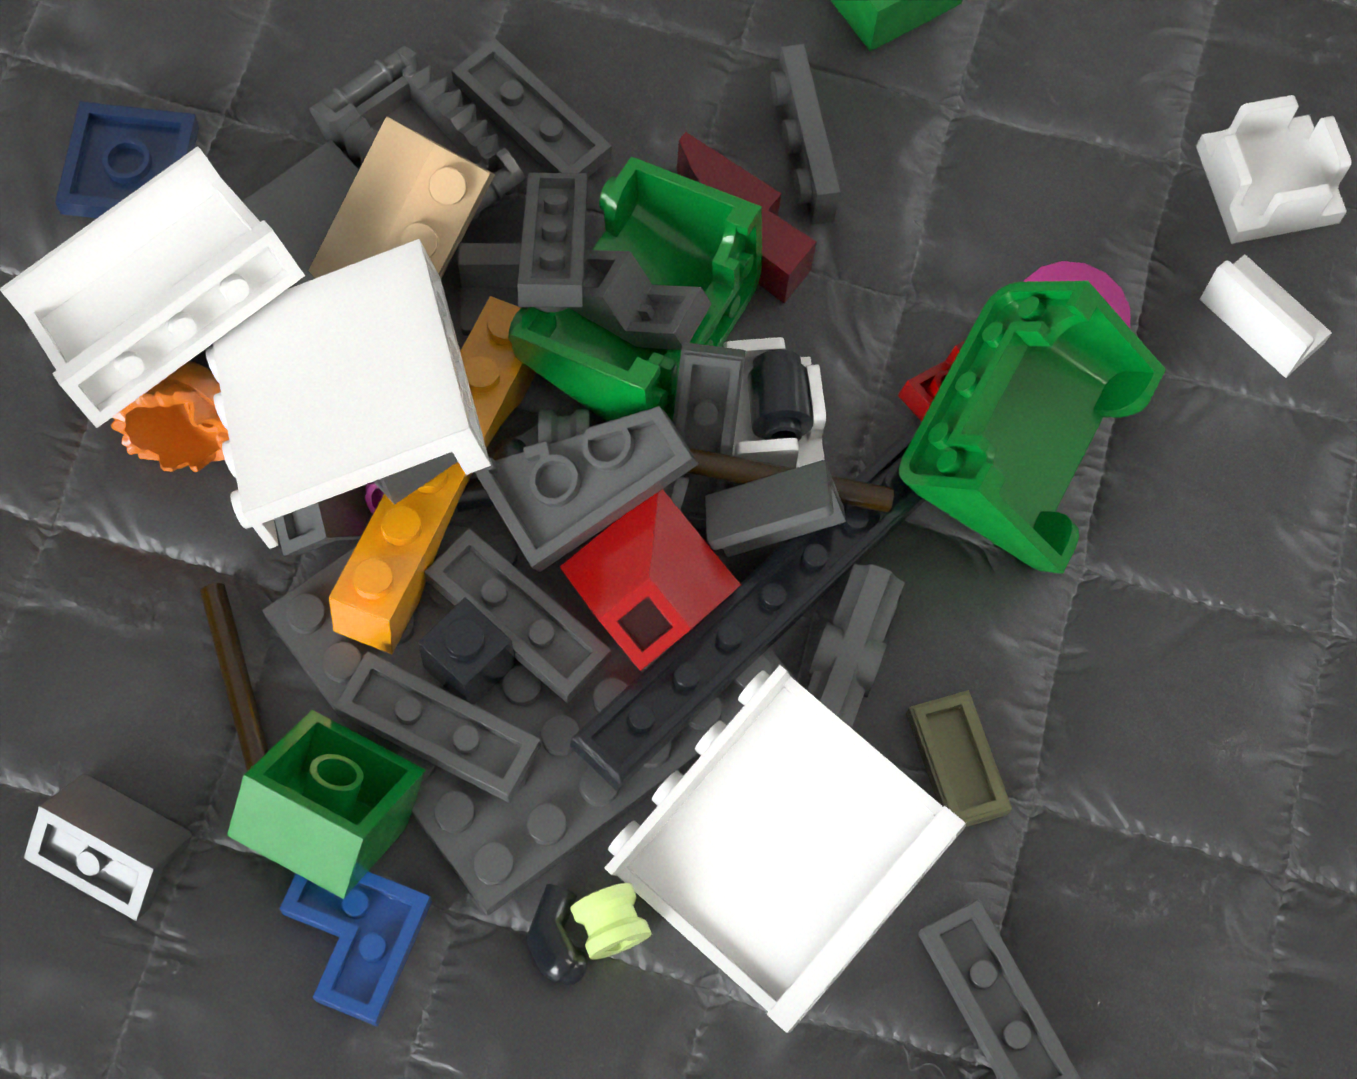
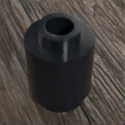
(779, 396)

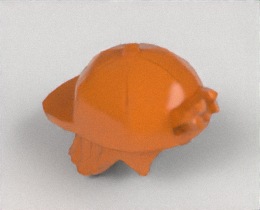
(175, 421)

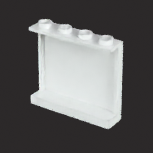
(150, 285)
(342, 387)
(783, 846)

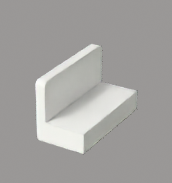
(1264, 314)

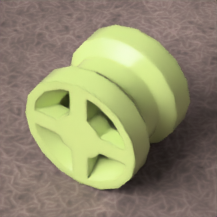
(610, 921)

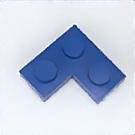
(375, 938)

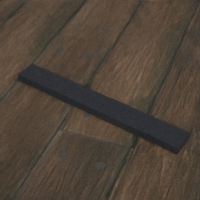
(739, 630)

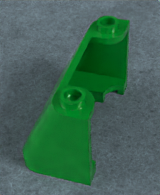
(679, 238)
(1023, 413)

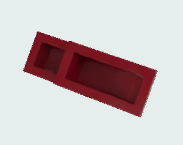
(785, 250)

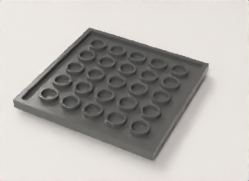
(561, 799)

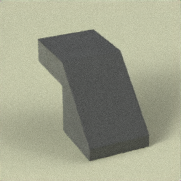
(628, 305)

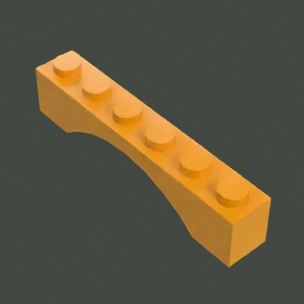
(401, 540)

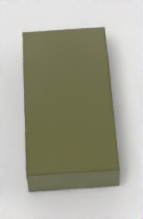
(959, 758)

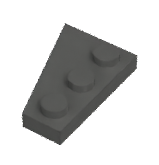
(580, 485)

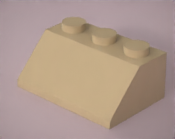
(404, 194)

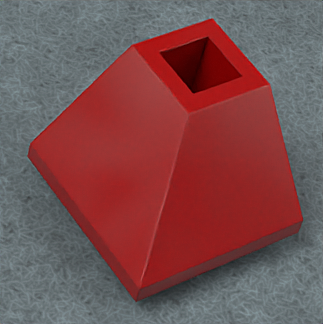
(649, 578)

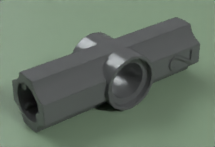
(854, 641)

